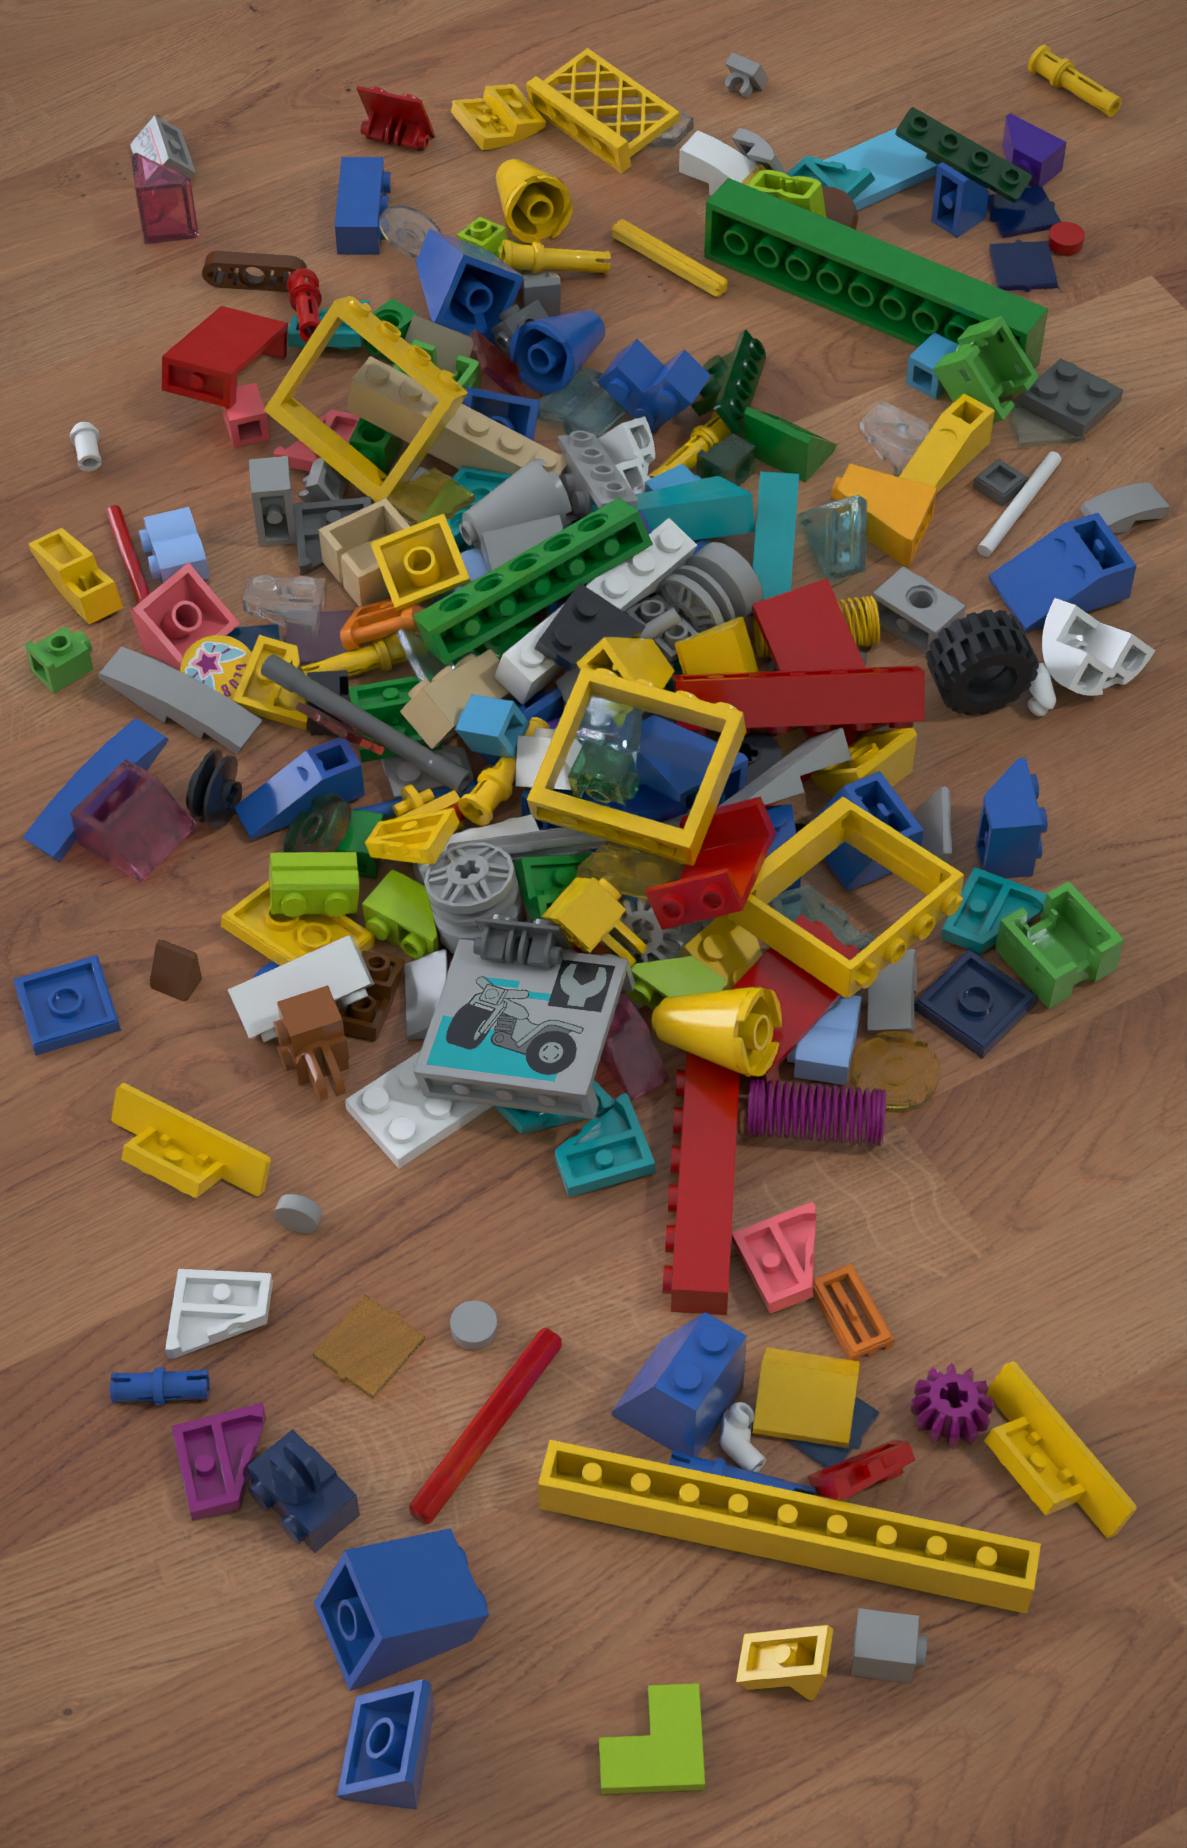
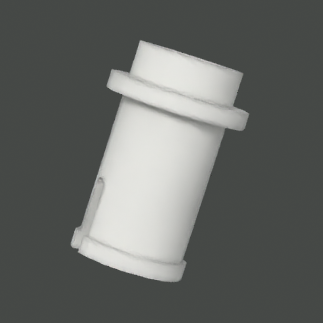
(85, 439)

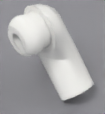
(1042, 691)
(735, 1437)

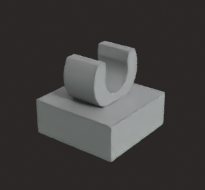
(746, 72)
(323, 483)

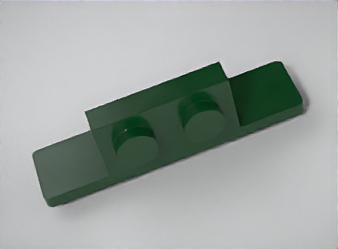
(963, 155)
(732, 382)

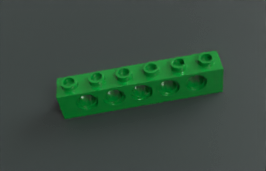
(532, 580)

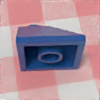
(511, 411)

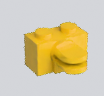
(587, 915)

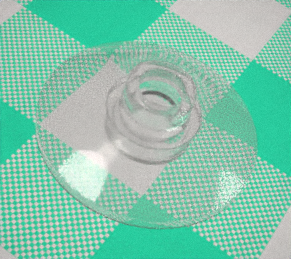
(406, 228)

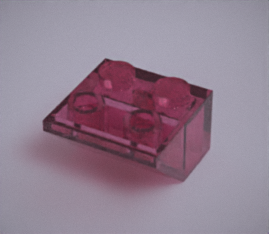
(131, 821)

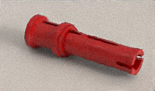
(305, 300)

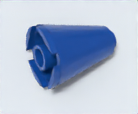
(555, 348)

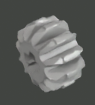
(659, 937)

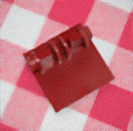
(395, 118)

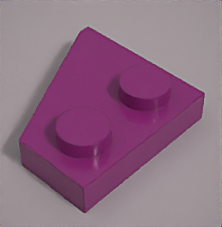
(216, 1458)

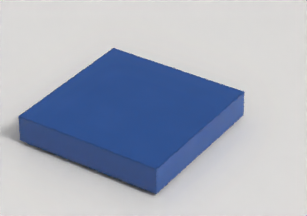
(66, 1005)

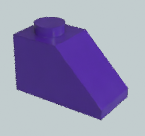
(1033, 150)

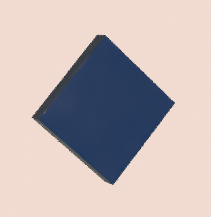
(975, 1003)

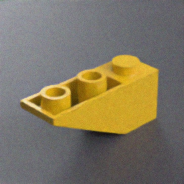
(951, 443)

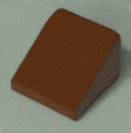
(175, 970)

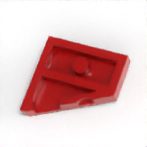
(862, 1470)

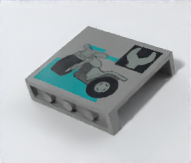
(522, 1031)

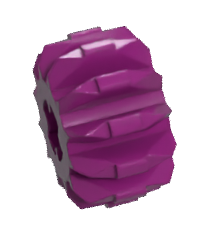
(934, 1410)

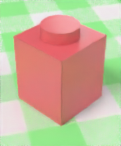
(247, 418)

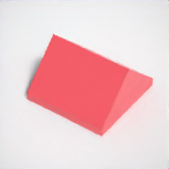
(180, 615)

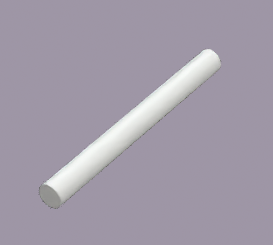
(1019, 504)

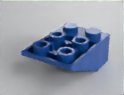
(1073, 564)

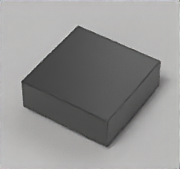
(999, 482)

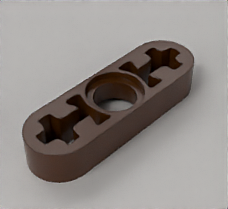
(266, 263)

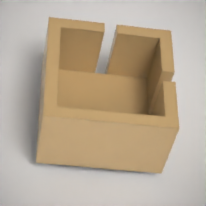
(349, 553)

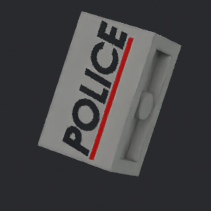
(165, 146)

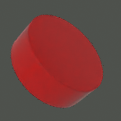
(1066, 238)

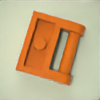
(378, 621)

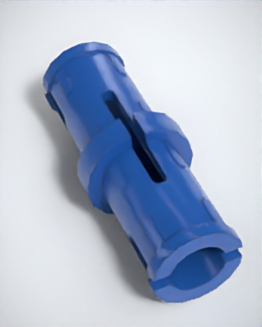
(160, 1386)

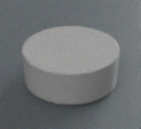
(298, 1213)
(474, 1325)

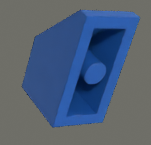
(957, 201)

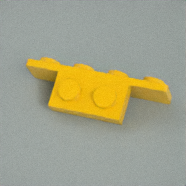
(183, 1148)
(1050, 1456)

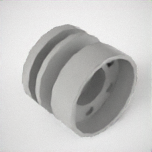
(712, 587)
(468, 884)

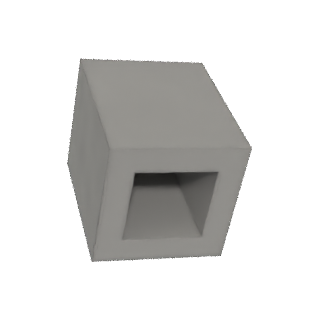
(887, 1646)

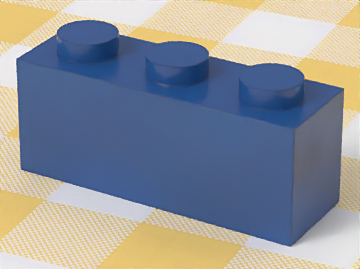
(360, 205)

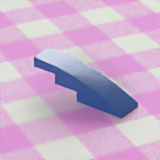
(54, 828)

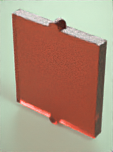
(497, 365)
(340, 728)

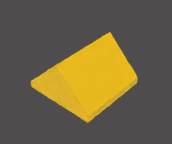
(420, 562)
(718, 650)
(875, 751)
(806, 1397)

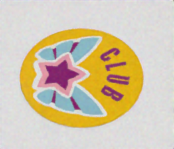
(217, 663)

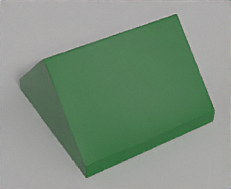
(785, 444)

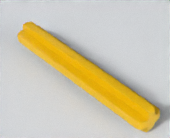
(670, 258)

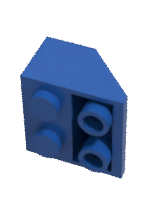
(880, 800)
(1011, 824)

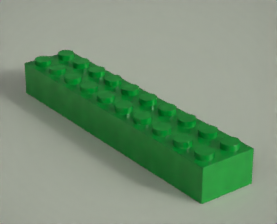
(857, 272)

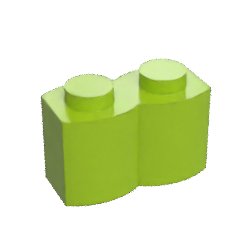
(796, 190)

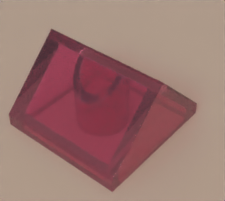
(163, 202)

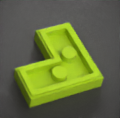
(668, 1757)

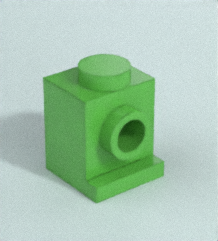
(60, 658)

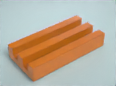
(867, 1344)

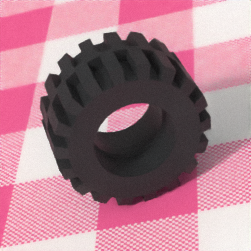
(982, 662)

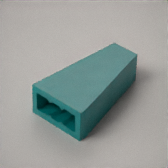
(699, 508)
(775, 531)

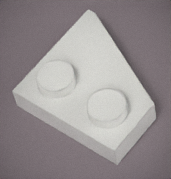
(215, 1307)

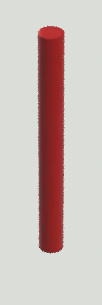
(128, 553)

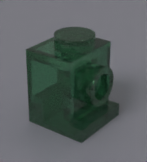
(729, 459)
(604, 774)

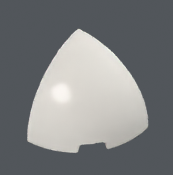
(631, 450)
(1088, 653)

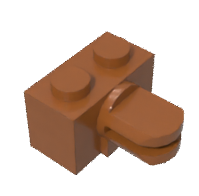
(313, 1040)

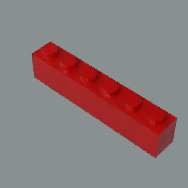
(814, 697)
(704, 1188)

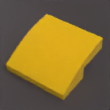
(498, 117)

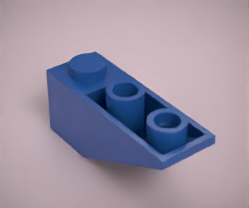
(317, 771)

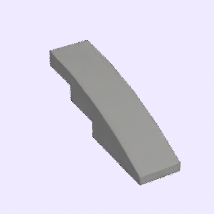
(182, 698)

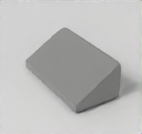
(935, 819)
(423, 988)

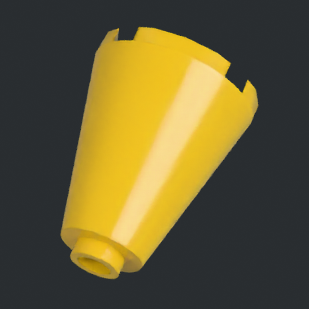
(532, 201)
(723, 1027)

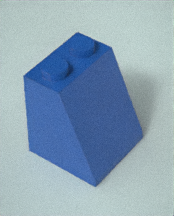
(465, 284)
(677, 761)
(686, 1385)
(399, 1605)

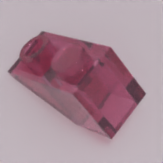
(631, 1052)

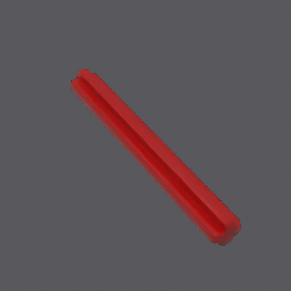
(485, 1426)

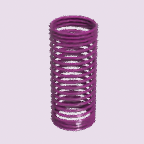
(771, 1107)

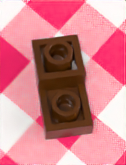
(368, 1015)

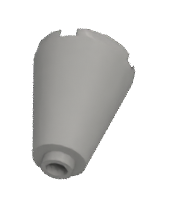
(519, 499)

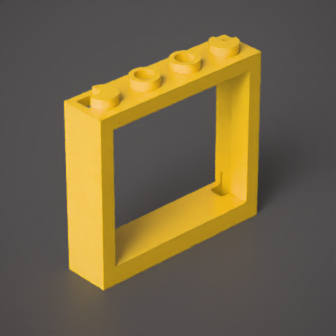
(327, 442)
(617, 825)
(884, 845)

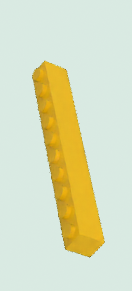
(789, 1526)

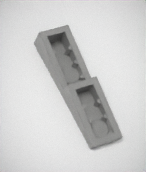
(784, 777)

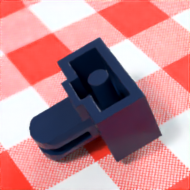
(302, 1491)

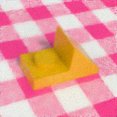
(786, 1659)

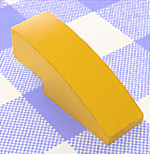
(76, 575)

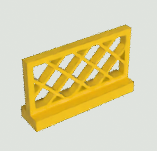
(583, 123)

